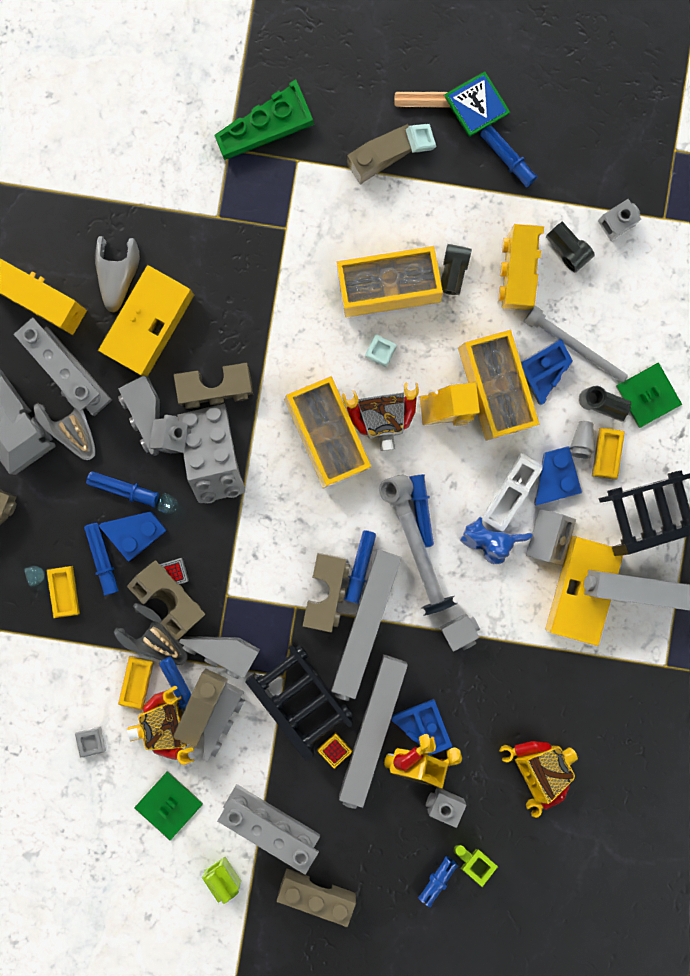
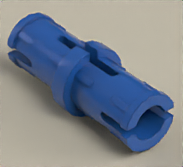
(438, 881)

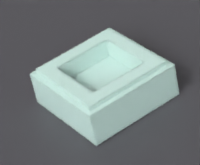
(420, 138)
(380, 350)

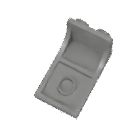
(211, 455)

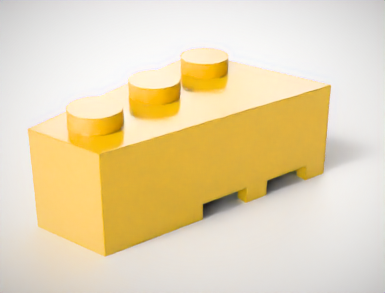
(520, 267)
(451, 404)

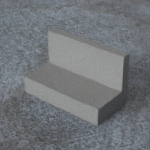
(551, 537)

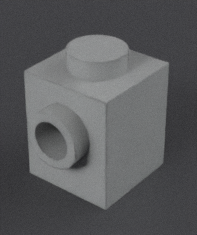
(620, 219)
(168, 435)
(461, 632)
(445, 807)

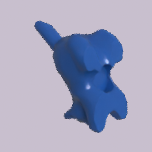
(494, 544)

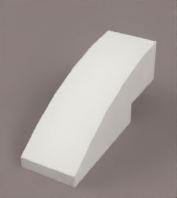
(512, 492)

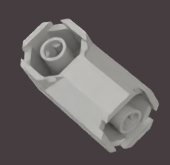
(20, 435)

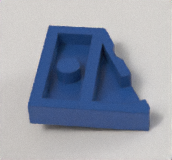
(545, 369)
(557, 477)
(133, 533)
(423, 720)

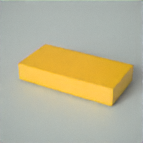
(608, 453)
(63, 592)
(136, 682)

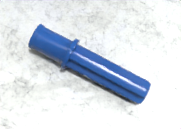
(509, 156)
(122, 489)
(421, 509)
(101, 559)
(360, 567)
(175, 679)

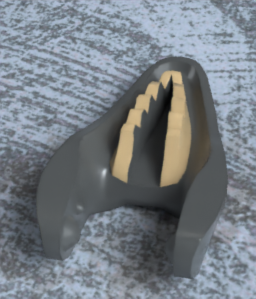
(155, 642)

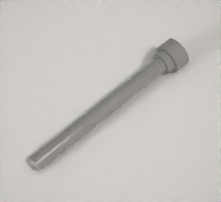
(537, 319)

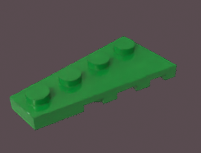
(275, 119)

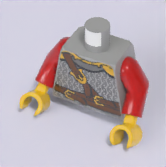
(383, 415)

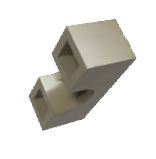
(235, 385)
(157, 583)
(323, 614)
(330, 904)

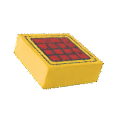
(334, 750)

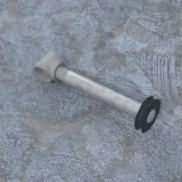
(397, 492)

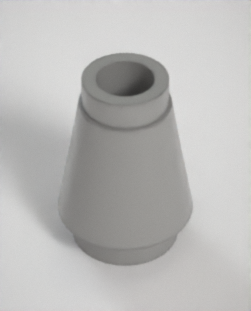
(583, 441)

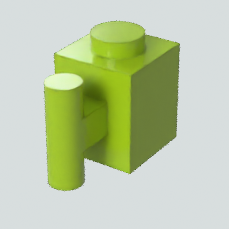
(476, 865)
(222, 880)

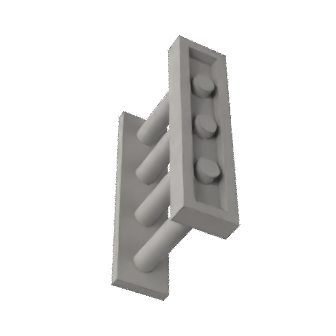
(63, 367)
(270, 829)

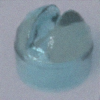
(166, 504)
(34, 575)

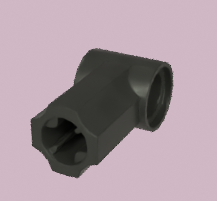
(574, 251)
(455, 262)
(606, 403)

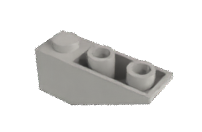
(144, 407)
(228, 652)
(219, 721)

